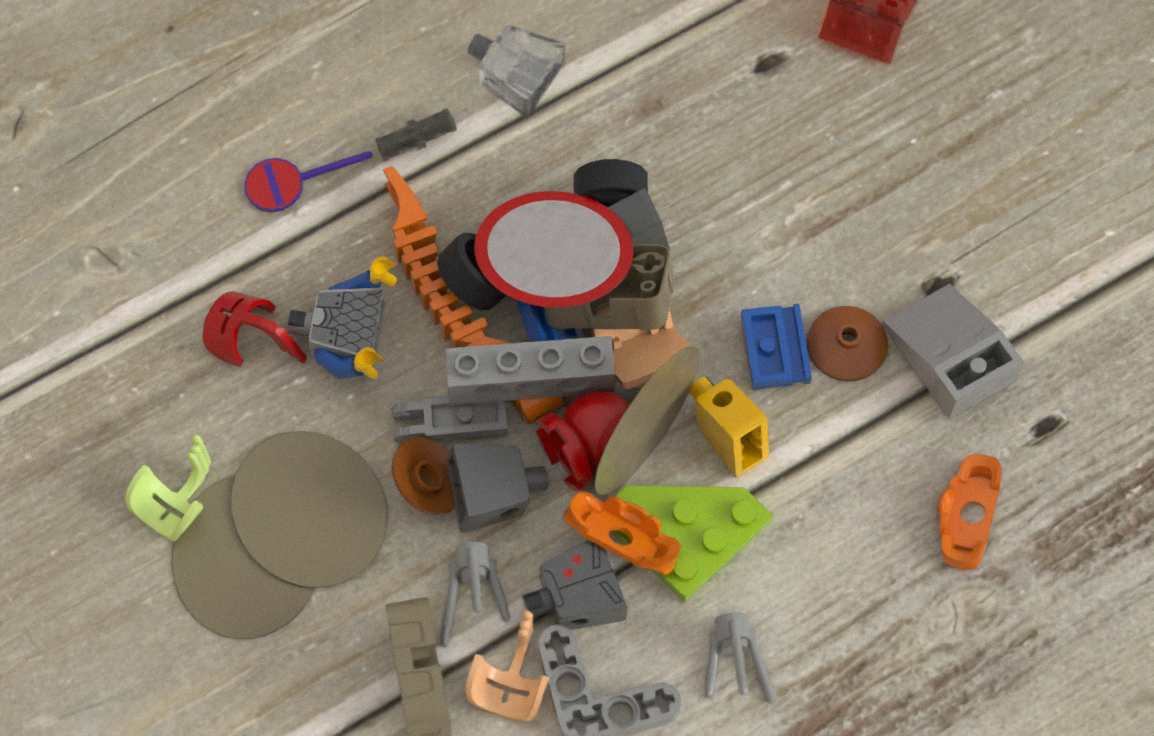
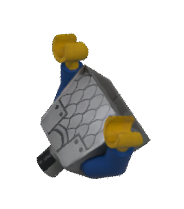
(347, 322)

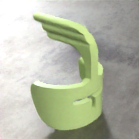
(146, 486)

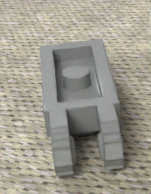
(450, 421)

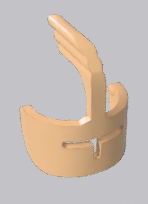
(490, 698)

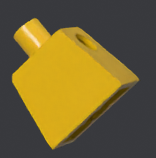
(731, 424)

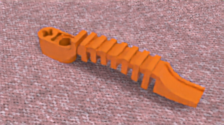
(417, 252)

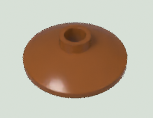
(842, 358)
(423, 476)

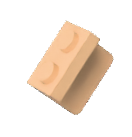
(640, 352)

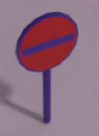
(278, 183)

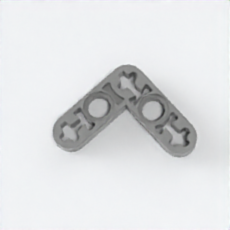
(584, 705)

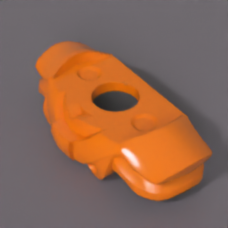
(975, 483)
(648, 545)

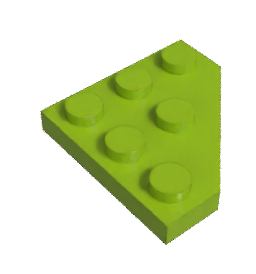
(706, 522)

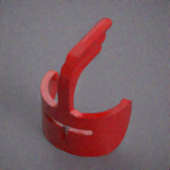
(221, 330)

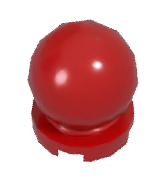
(581, 434)

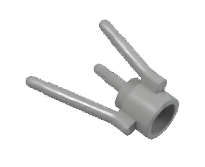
(472, 566)
(735, 638)

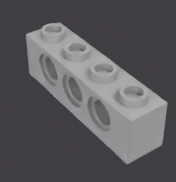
(529, 370)

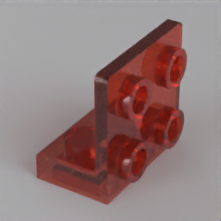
(867, 25)

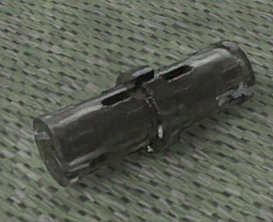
(439, 125)

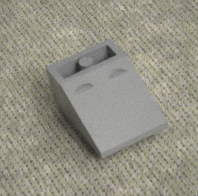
(954, 350)

